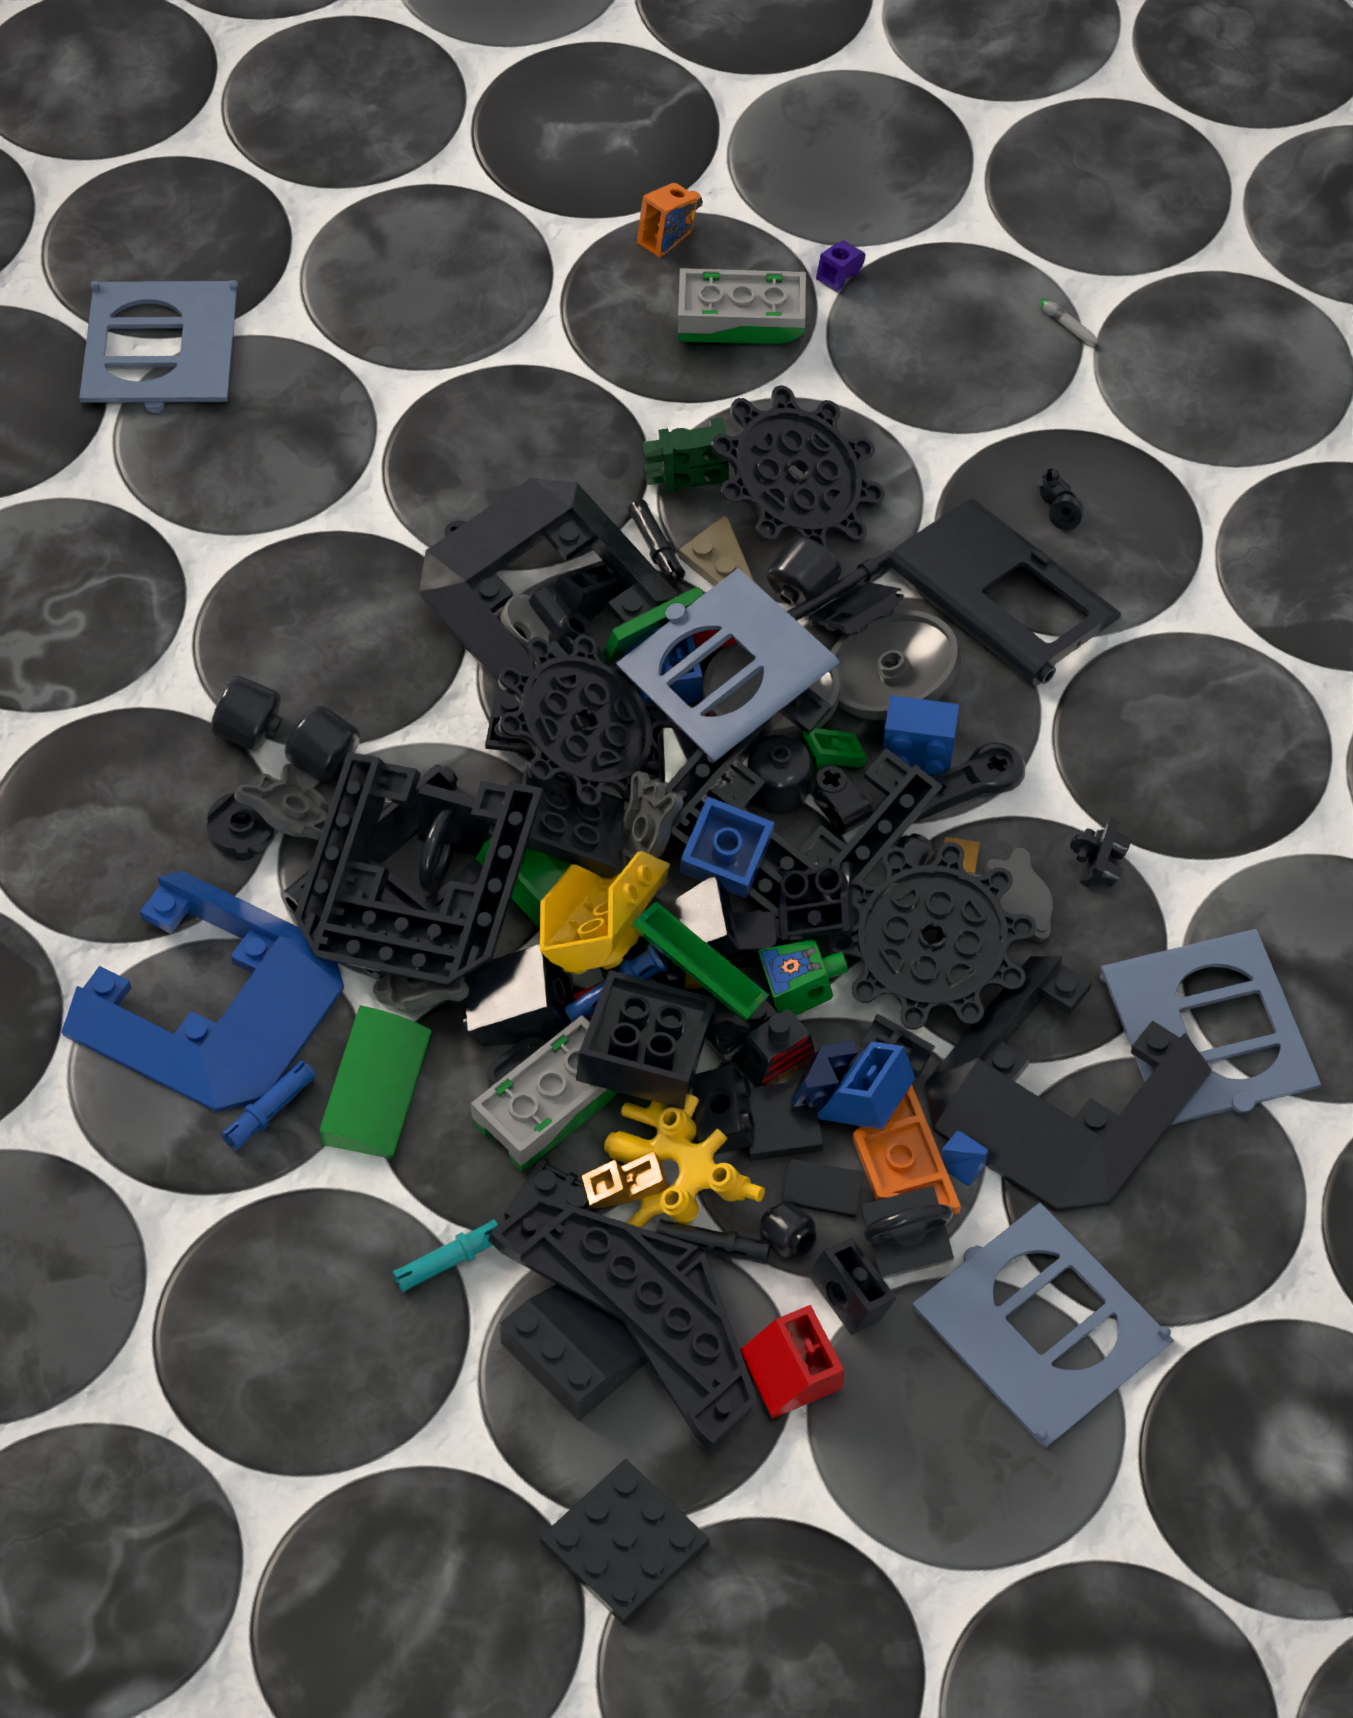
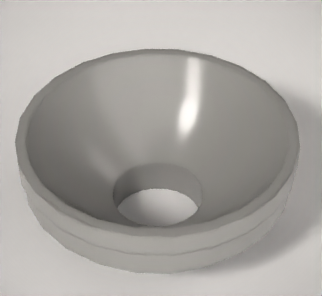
(520, 614)

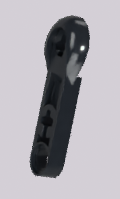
(976, 777)

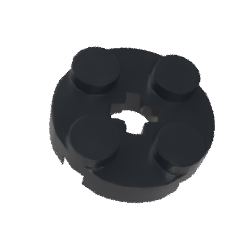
(234, 841)

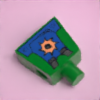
(800, 975)

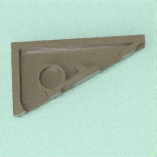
(715, 553)

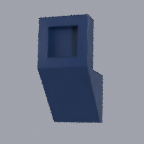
(821, 1072)

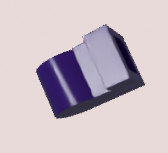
(839, 263)

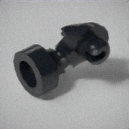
(1065, 508)

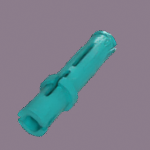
(445, 1257)

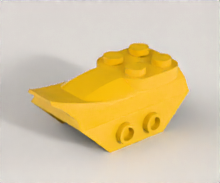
(591, 916)

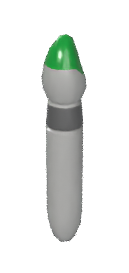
(1052, 309)

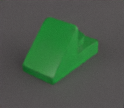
(834, 749)

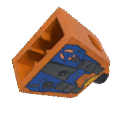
(667, 217)

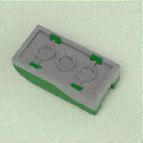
(741, 306)
(540, 1099)

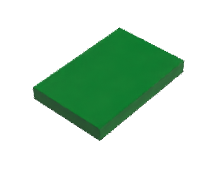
(632, 631)

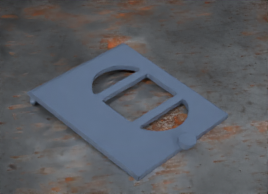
(206, 342)
(744, 612)
(1146, 990)
(1025, 1382)

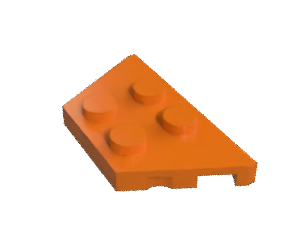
(904, 1155)

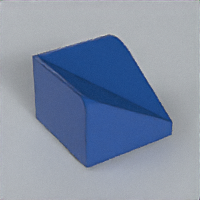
(964, 1158)

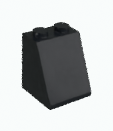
(517, 999)

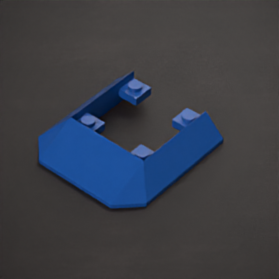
(256, 1036)

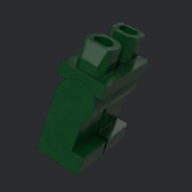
(685, 458)

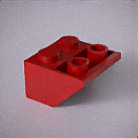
(793, 1362)

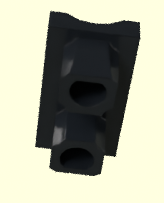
(1095, 850)
(888, 1032)

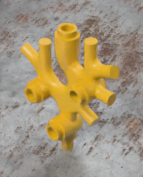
(695, 1162)

